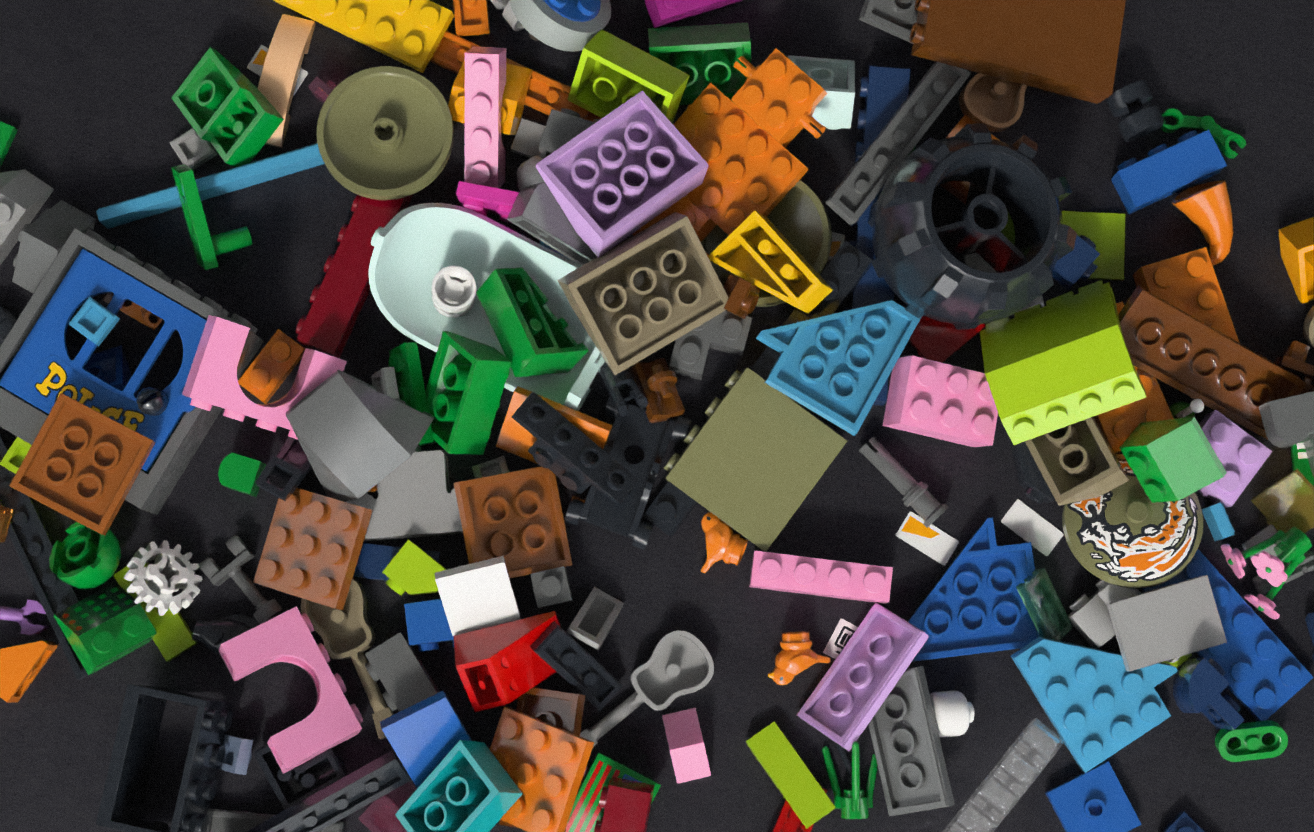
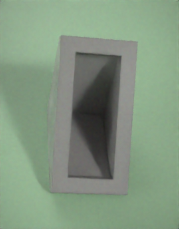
(595, 618)

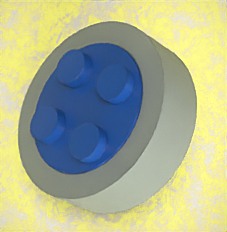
(562, 23)

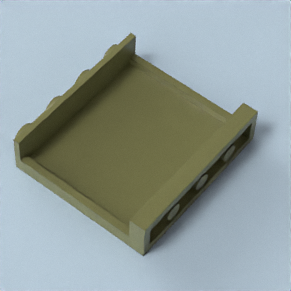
(754, 458)

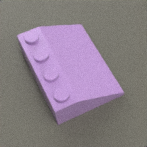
(622, 173)

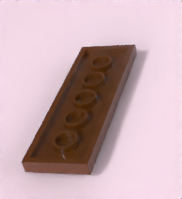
(1203, 360)

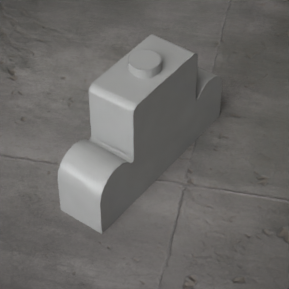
(413, 500)

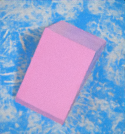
(686, 745)

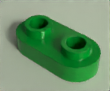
(1250, 743)

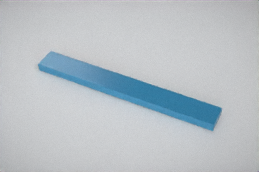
(212, 186)

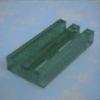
(1041, 609)

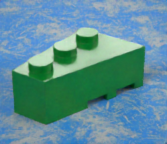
(526, 326)

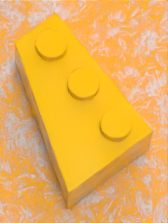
(771, 262)

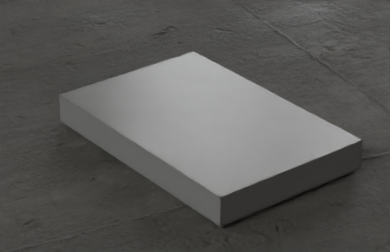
(1166, 623)

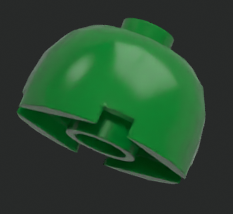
(85, 557)

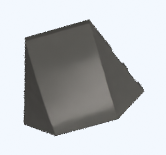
(355, 434)

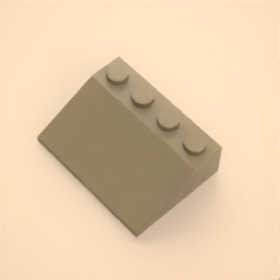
(645, 292)

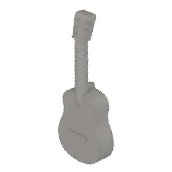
(675, 668)

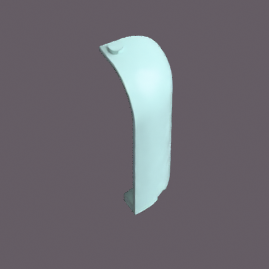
(443, 235)

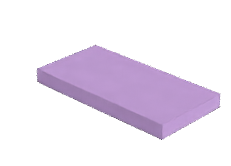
(862, 676)

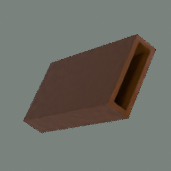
(1036, 43)

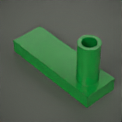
(204, 245)

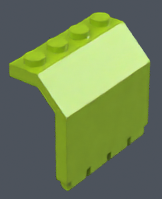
(1059, 363)

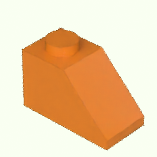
(20, 666)

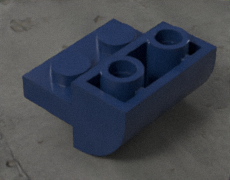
(1198, 690)

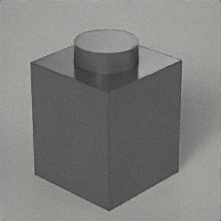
(551, 587)

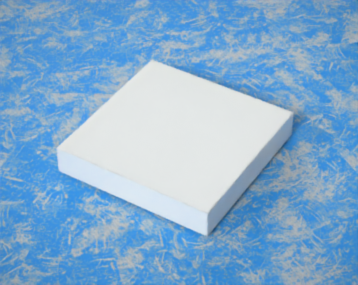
(477, 595)

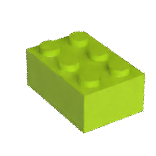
(617, 71)

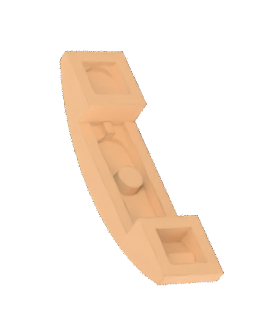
(283, 66)

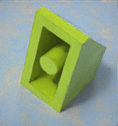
(412, 571)

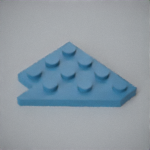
(839, 359)
(1093, 696)

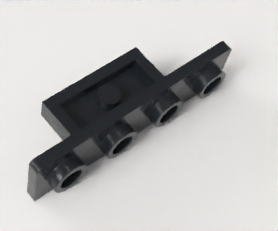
(571, 453)

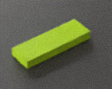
(172, 634)
(790, 775)

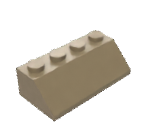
(1077, 462)

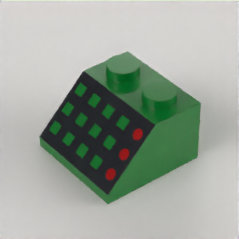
(105, 627)

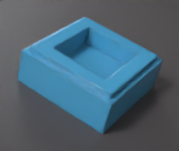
(94, 321)
(1218, 521)

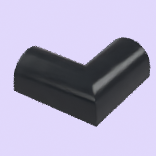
(302, 780)

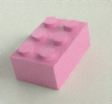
(941, 402)

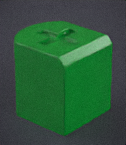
(240, 473)

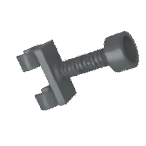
(264, 608)

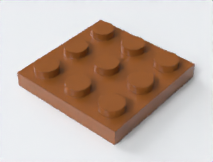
(82, 464)
(516, 519)
(313, 547)

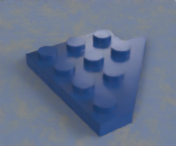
(977, 601)

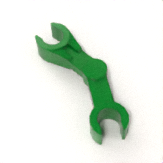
(1221, 136)

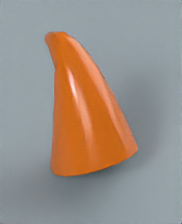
(1210, 210)

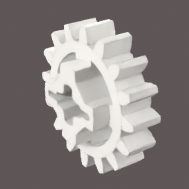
(161, 579)

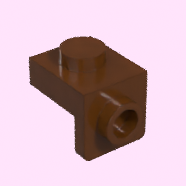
(742, 296)

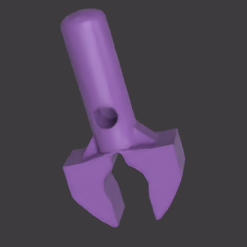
(20, 616)

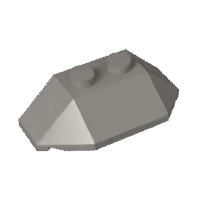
(20, 201)

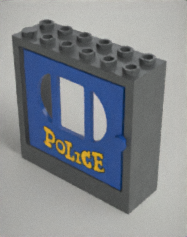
(40, 368)

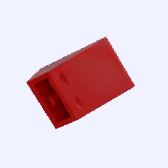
(499, 662)

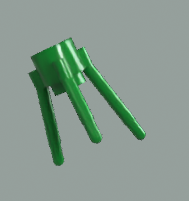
(855, 800)

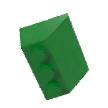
(704, 54)
(465, 393)

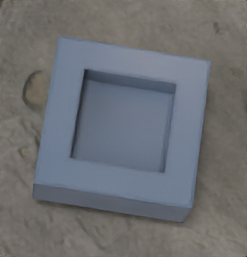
(237, 754)

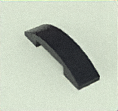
(285, 470)

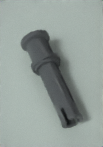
(914, 493)

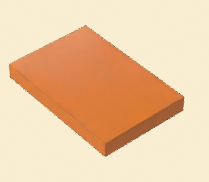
(518, 440)

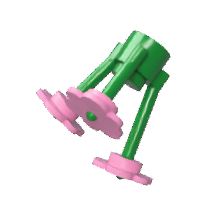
(1289, 547)

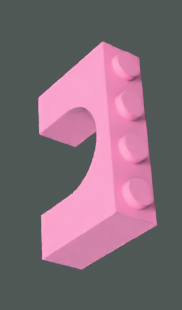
(215, 380)
(290, 640)

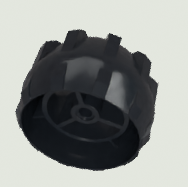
(912, 250)

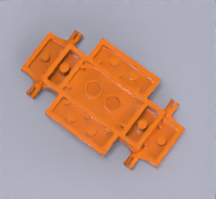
(747, 144)

